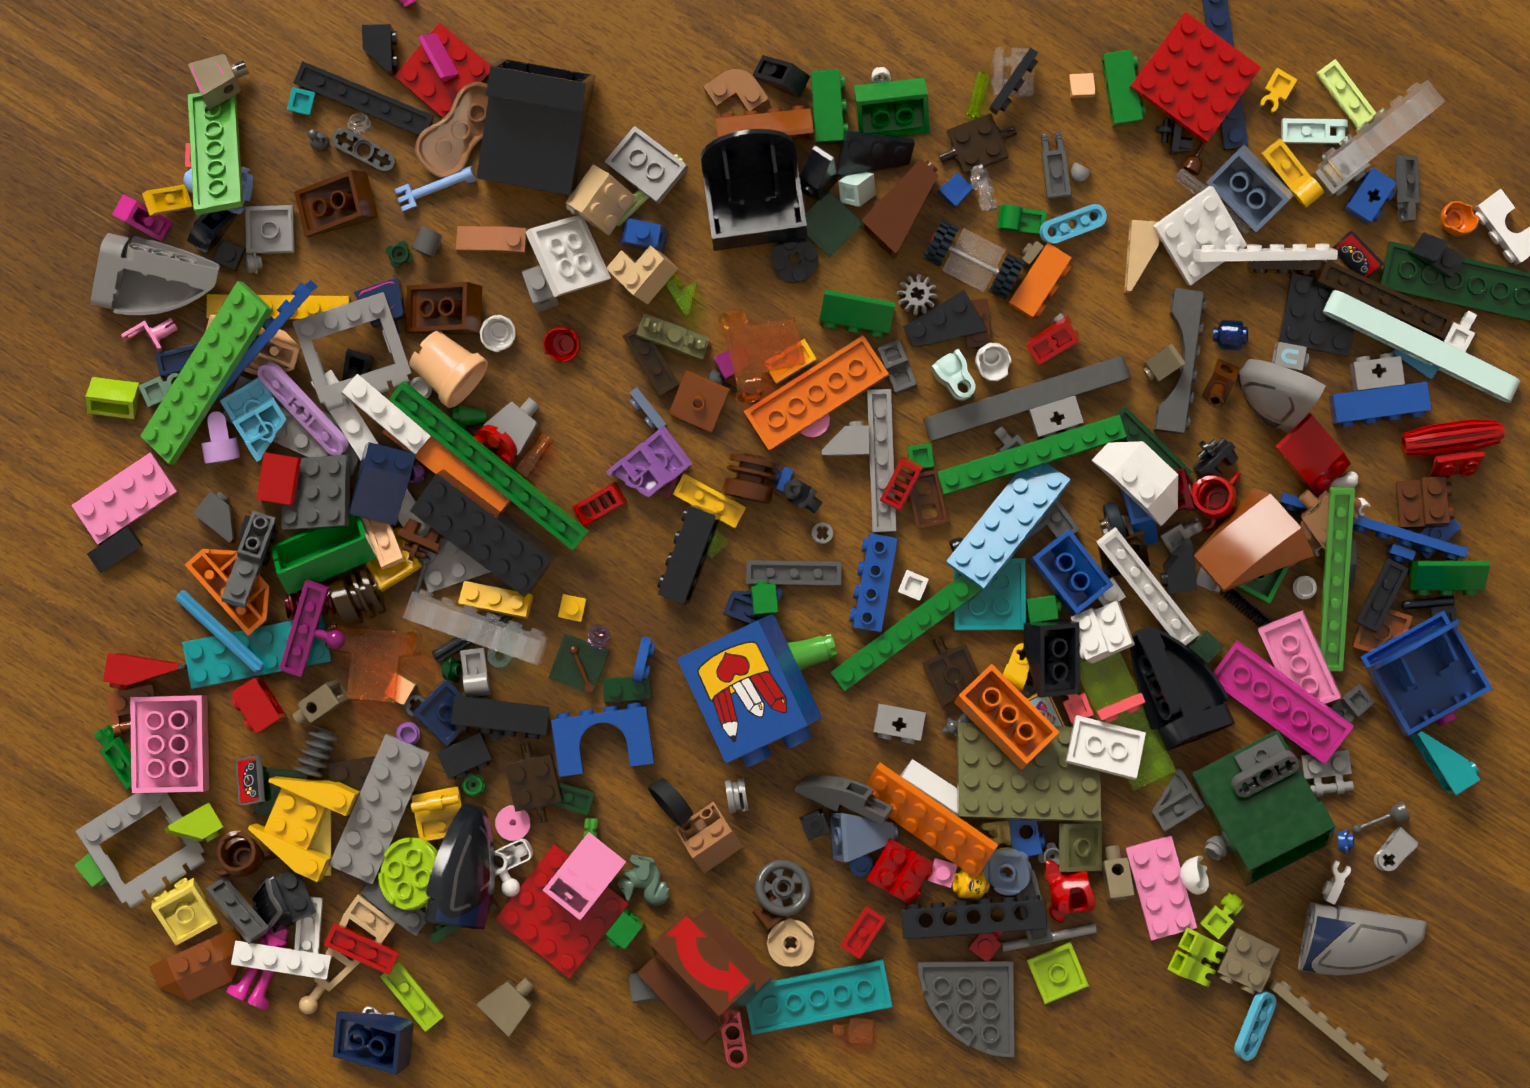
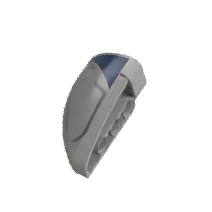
(1354, 939)

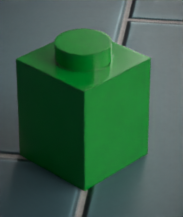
(763, 599)
(1043, 608)

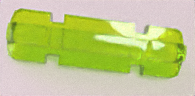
(978, 95)

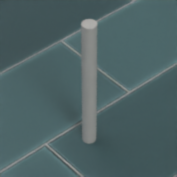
(1057, 935)

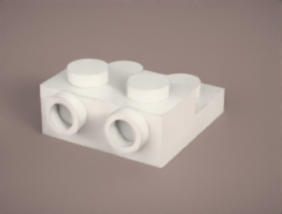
(1102, 632)

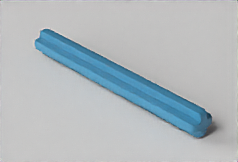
(220, 632)

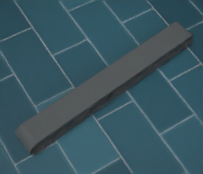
(1026, 398)

